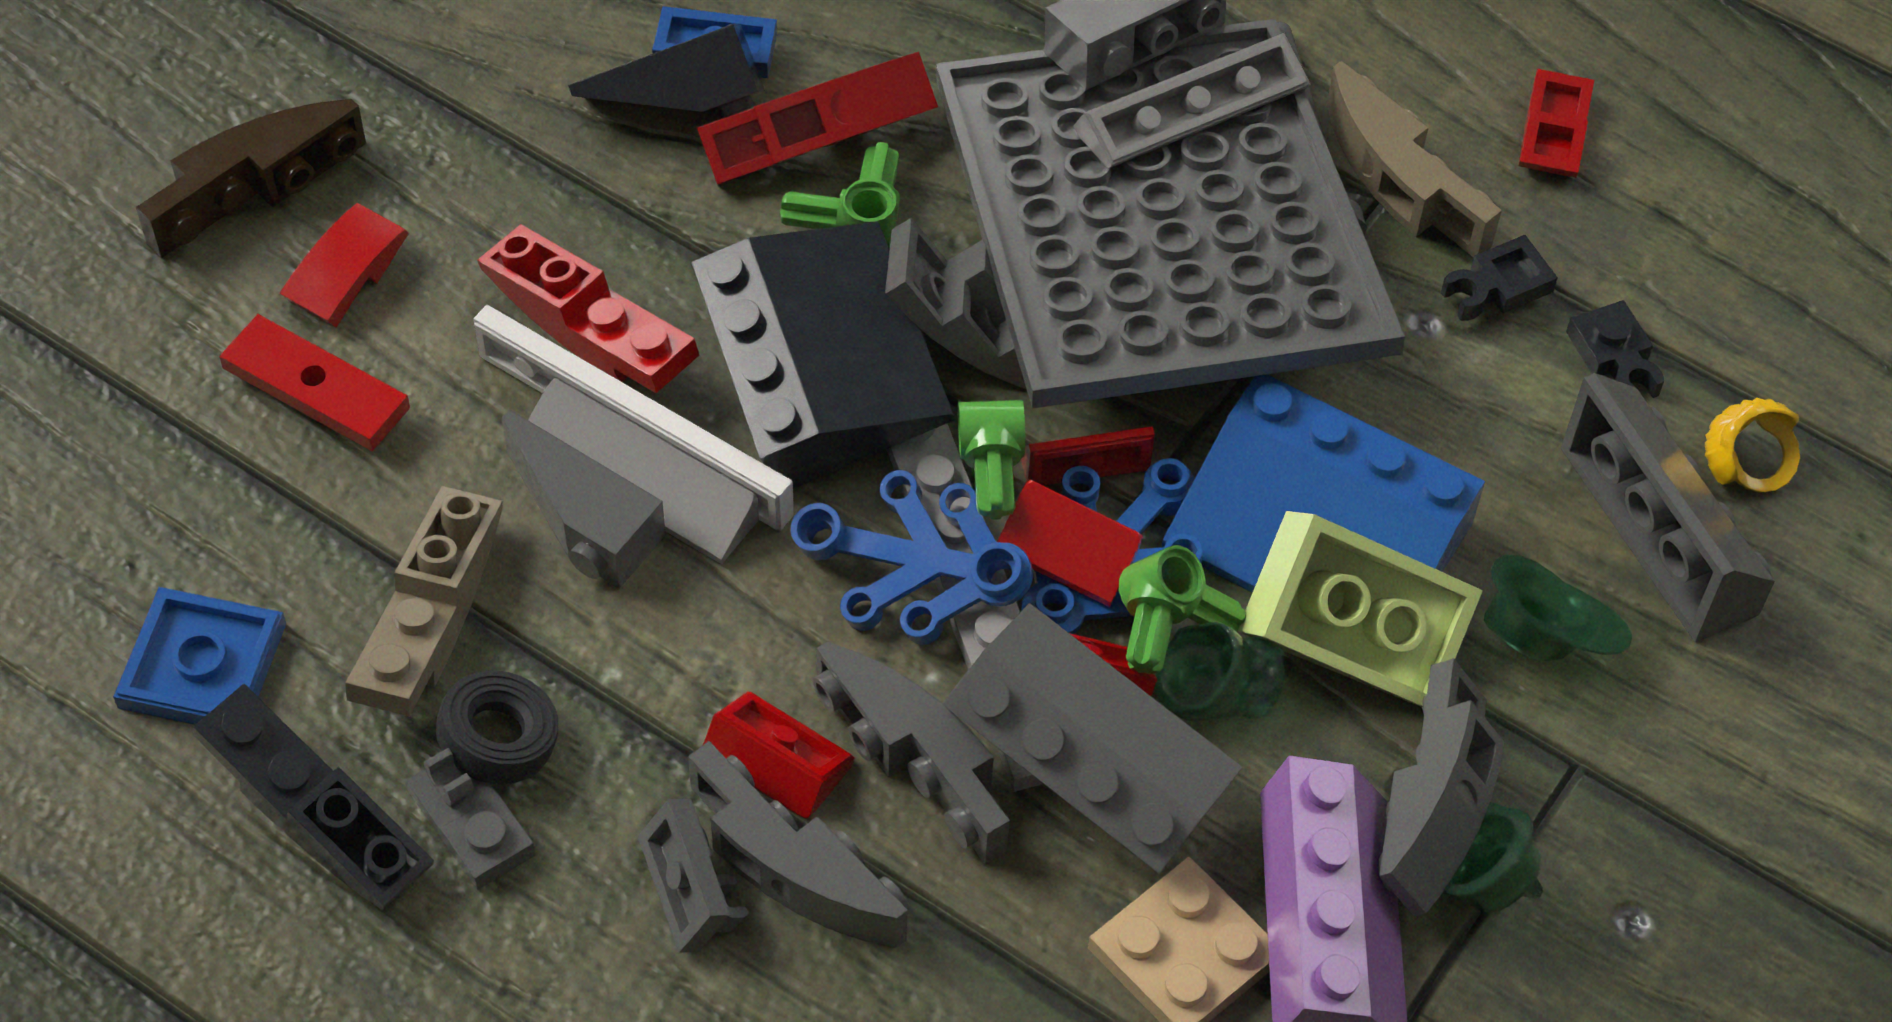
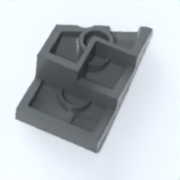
(952, 300)

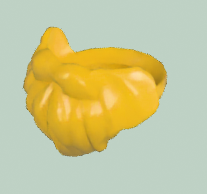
(1771, 417)

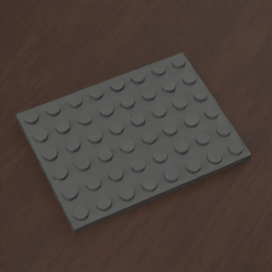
(1174, 264)

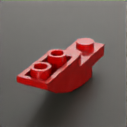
(817, 117)
(583, 314)

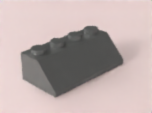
(1664, 509)
(1092, 737)

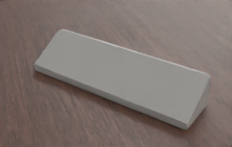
(1192, 101)
(697, 501)

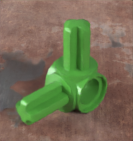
(864, 201)
(991, 445)
(1163, 593)

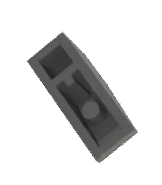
(593, 511)

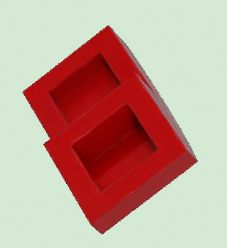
(1556, 123)
(341, 261)

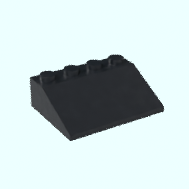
(820, 348)

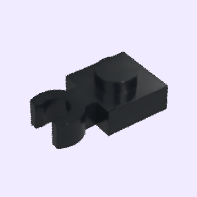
(1504, 274)
(1616, 344)

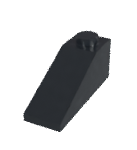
(692, 76)

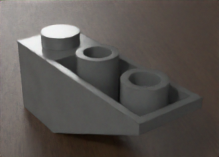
(1111, 36)

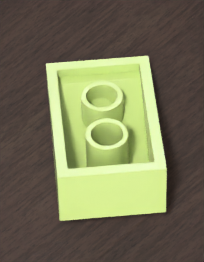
(1358, 607)

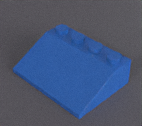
(1311, 458)

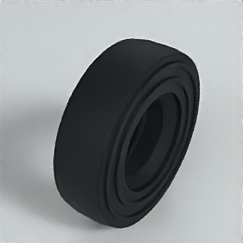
(507, 694)

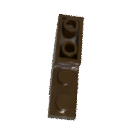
(261, 157)

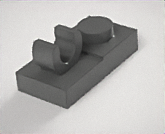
(470, 820)
(685, 877)

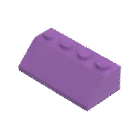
(1326, 907)

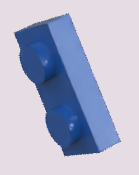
(681, 25)

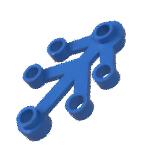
(1154, 500)
(919, 559)

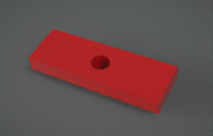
(315, 382)

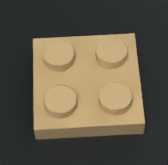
(1183, 947)

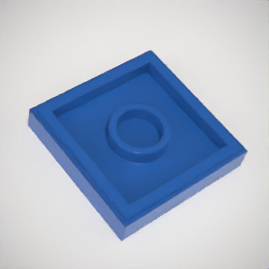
(197, 655)

